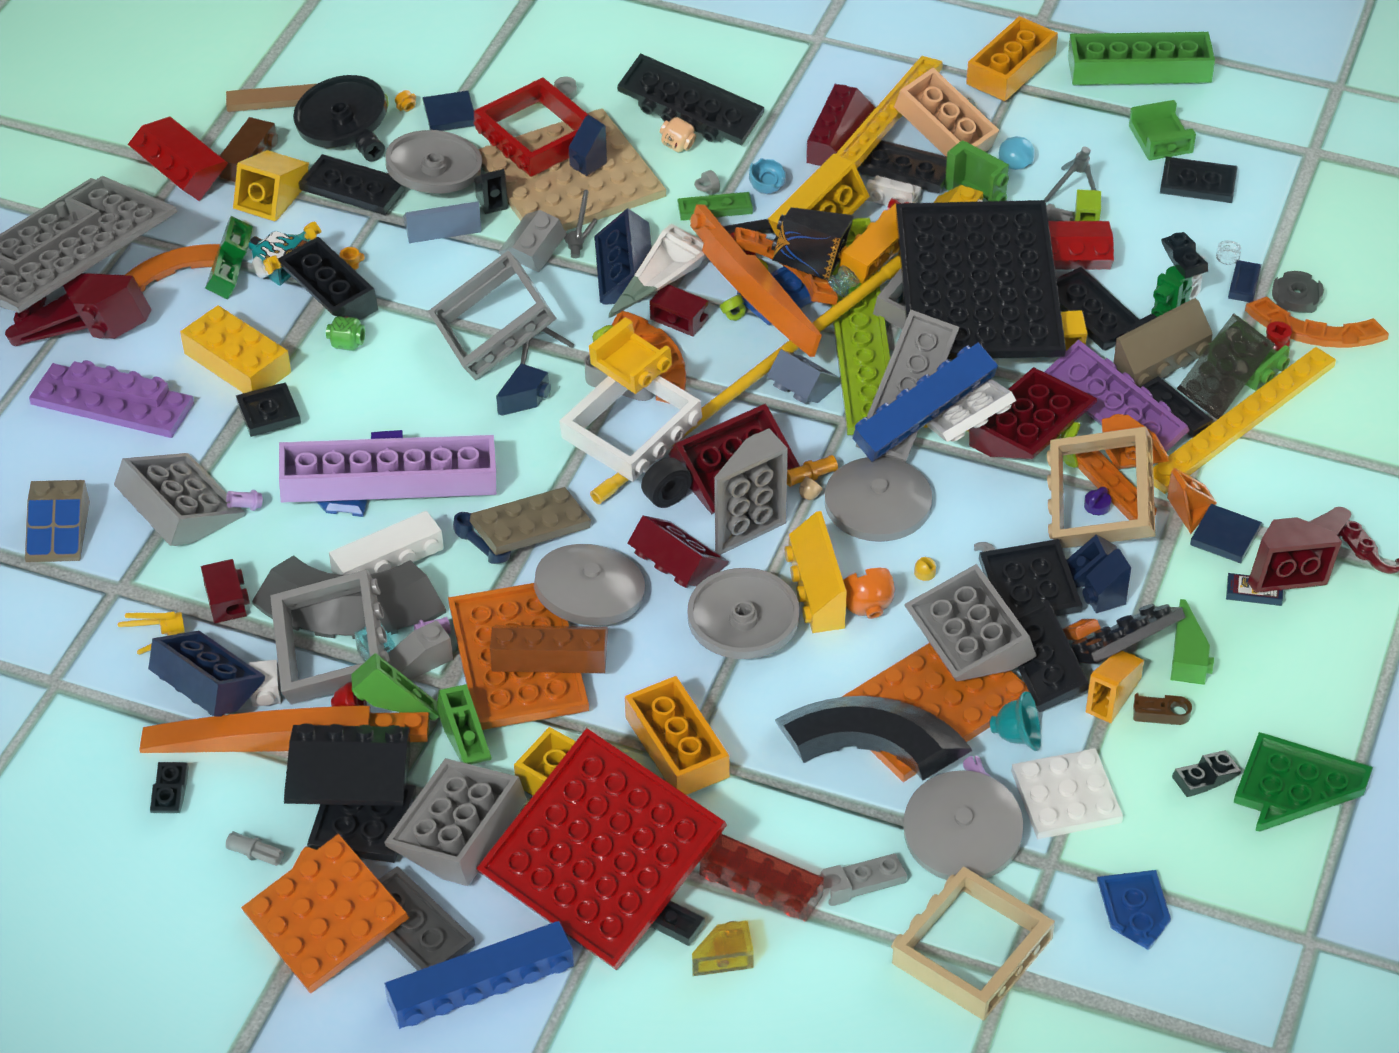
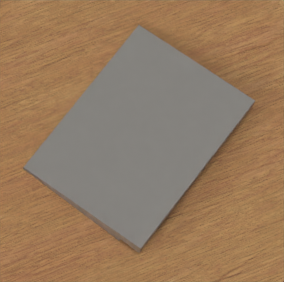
(72, 238)

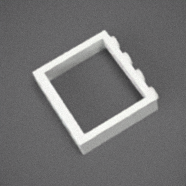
(600, 398)

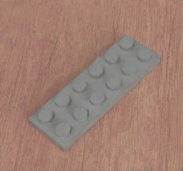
(918, 352)

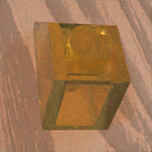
(724, 950)

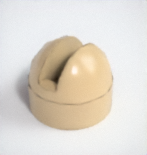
(809, 489)

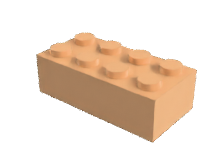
(944, 114)

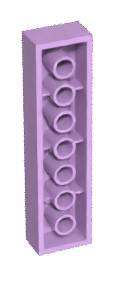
(387, 468)

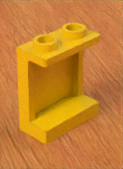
(629, 357)

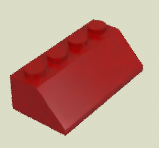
(178, 155)
(1082, 245)

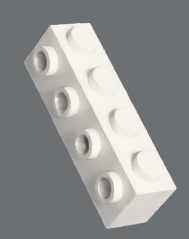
(389, 547)

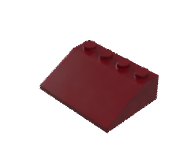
(1038, 415)
(712, 448)

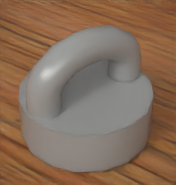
(567, 86)
(709, 181)

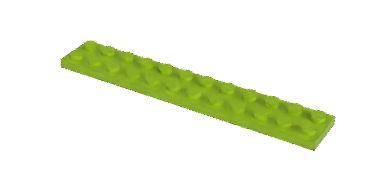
(860, 348)

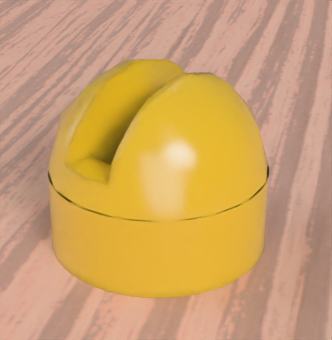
(922, 569)

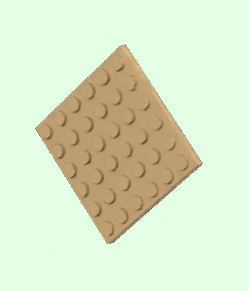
(559, 189)

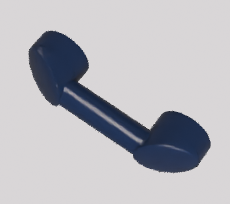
(465, 530)

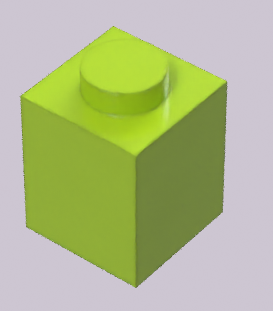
(1087, 205)

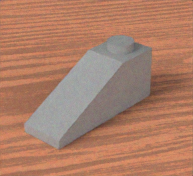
(422, 651)

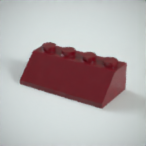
(839, 119)

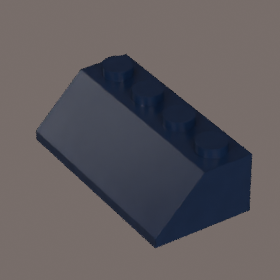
(619, 253)
(204, 671)

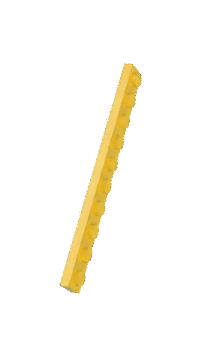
(883, 116)
(1244, 416)

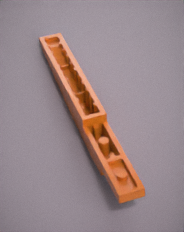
(754, 281)
(267, 729)

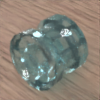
(843, 281)

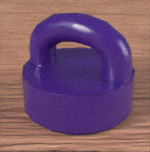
(1097, 501)

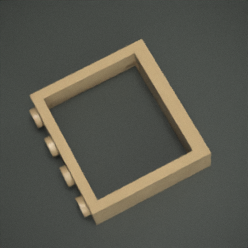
(1116, 531)
(948, 984)

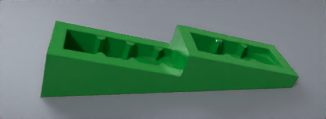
(229, 258)

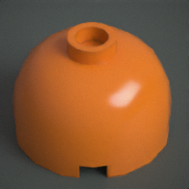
(869, 593)

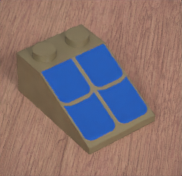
(56, 520)

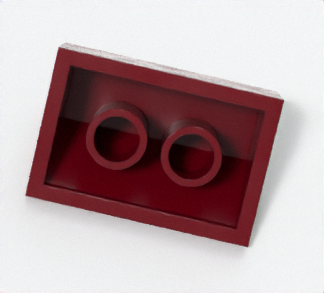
(675, 551)

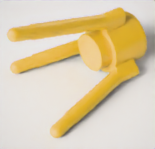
(170, 624)

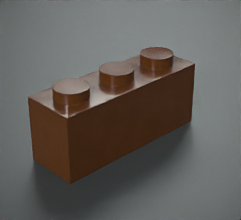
(251, 139)

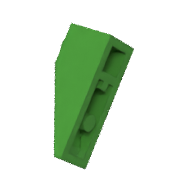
(1191, 650)
(389, 689)
(462, 724)

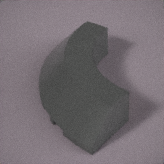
(404, 597)

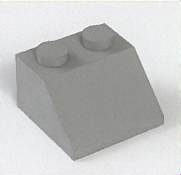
(535, 239)

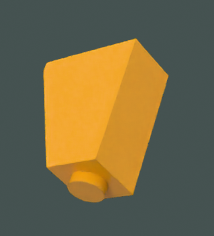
(1113, 684)

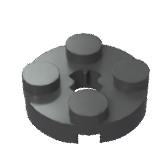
(1305, 301)

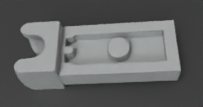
(862, 878)

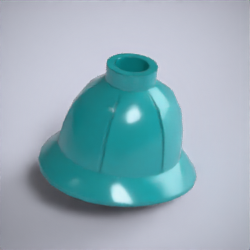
(1019, 722)

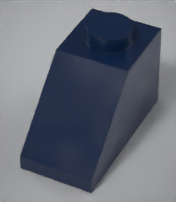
(588, 147)
(523, 390)
(1088, 557)
(1108, 583)

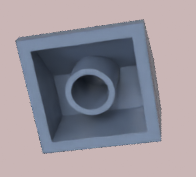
(802, 377)

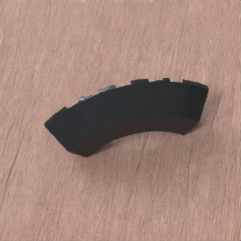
(874, 725)

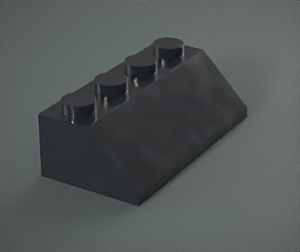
(330, 280)

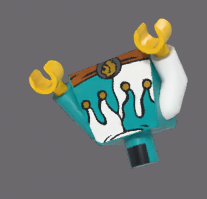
(274, 246)

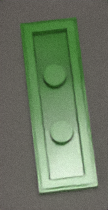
(719, 205)

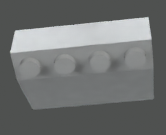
(751, 492)
(175, 496)
(971, 626)
(457, 819)

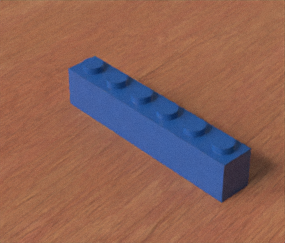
(924, 402)
(479, 974)

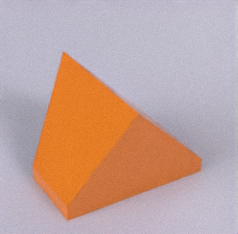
(1189, 498)

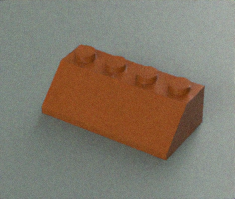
(548, 649)

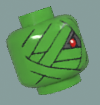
(345, 333)

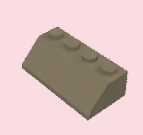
(1164, 343)

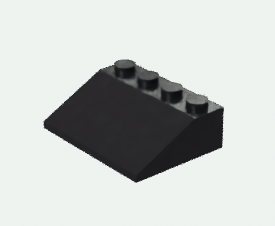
(347, 765)

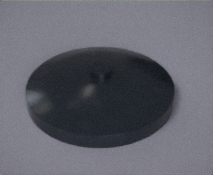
(340, 110)

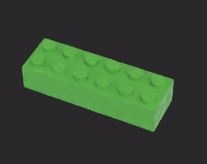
(1141, 58)

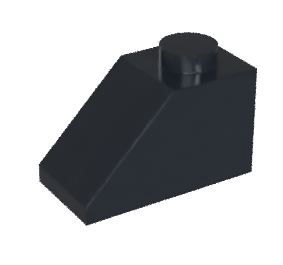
(491, 191)

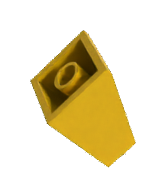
(268, 184)

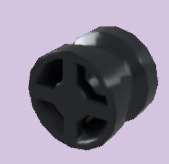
(370, 146)

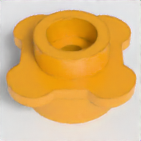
(352, 256)

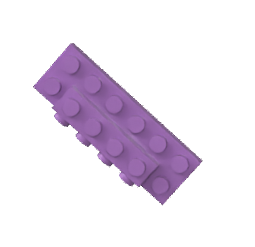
(1116, 393)
(112, 397)

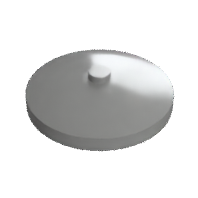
(433, 161)
(878, 499)
(589, 584)
(743, 613)
(963, 822)

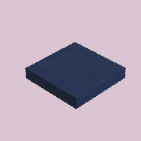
(449, 111)
(1225, 533)

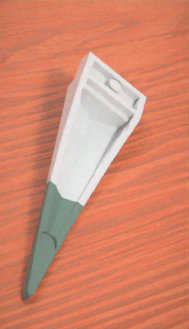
(669, 259)

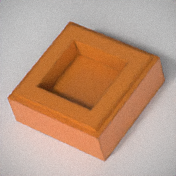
(1081, 629)

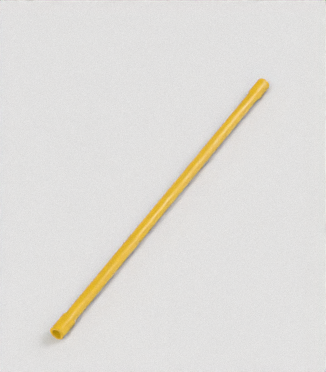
(887, 272)

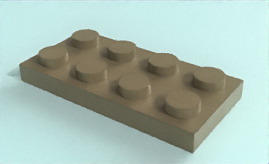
(530, 520)

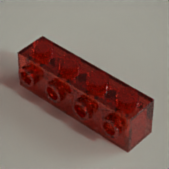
(762, 877)

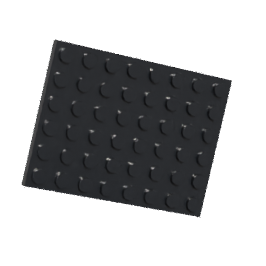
(985, 272)

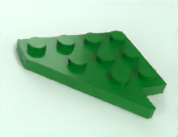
(1296, 780)

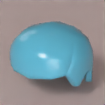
(1017, 152)
(766, 176)

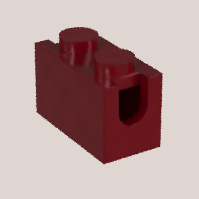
(679, 310)
(224, 591)

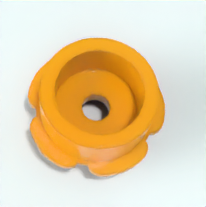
(405, 101)

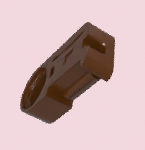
(1159, 709)

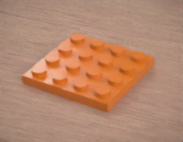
(324, 913)

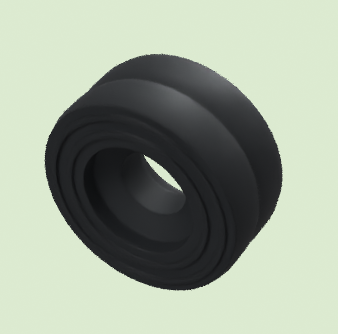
(666, 482)

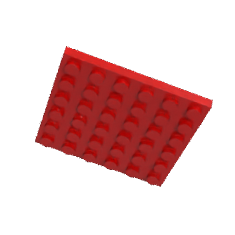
(601, 848)

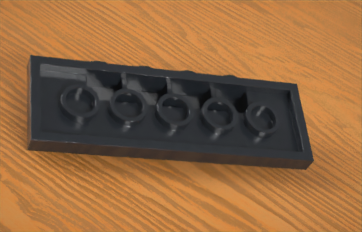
(678, 94)

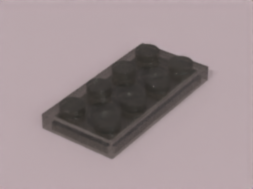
(1225, 366)

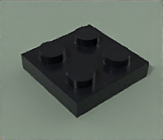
(268, 409)

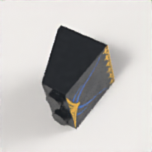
(811, 240)

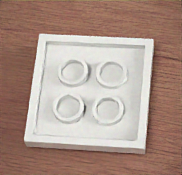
(972, 411)
(1066, 793)

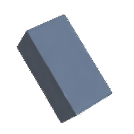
(442, 222)

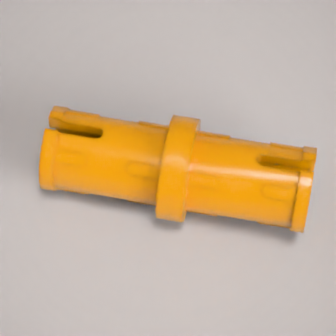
(811, 470)

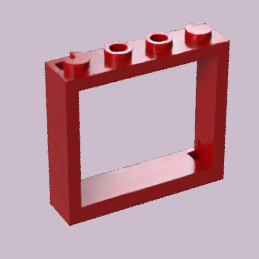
(537, 91)

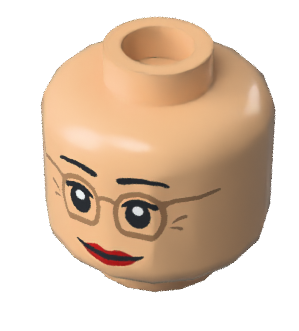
(677, 134)

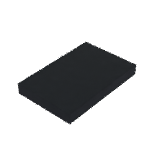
(1198, 179)

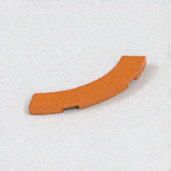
(756, 242)
(167, 262)
(1315, 332)
(657, 337)

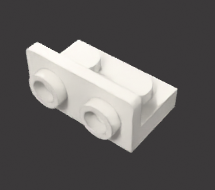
(883, 189)

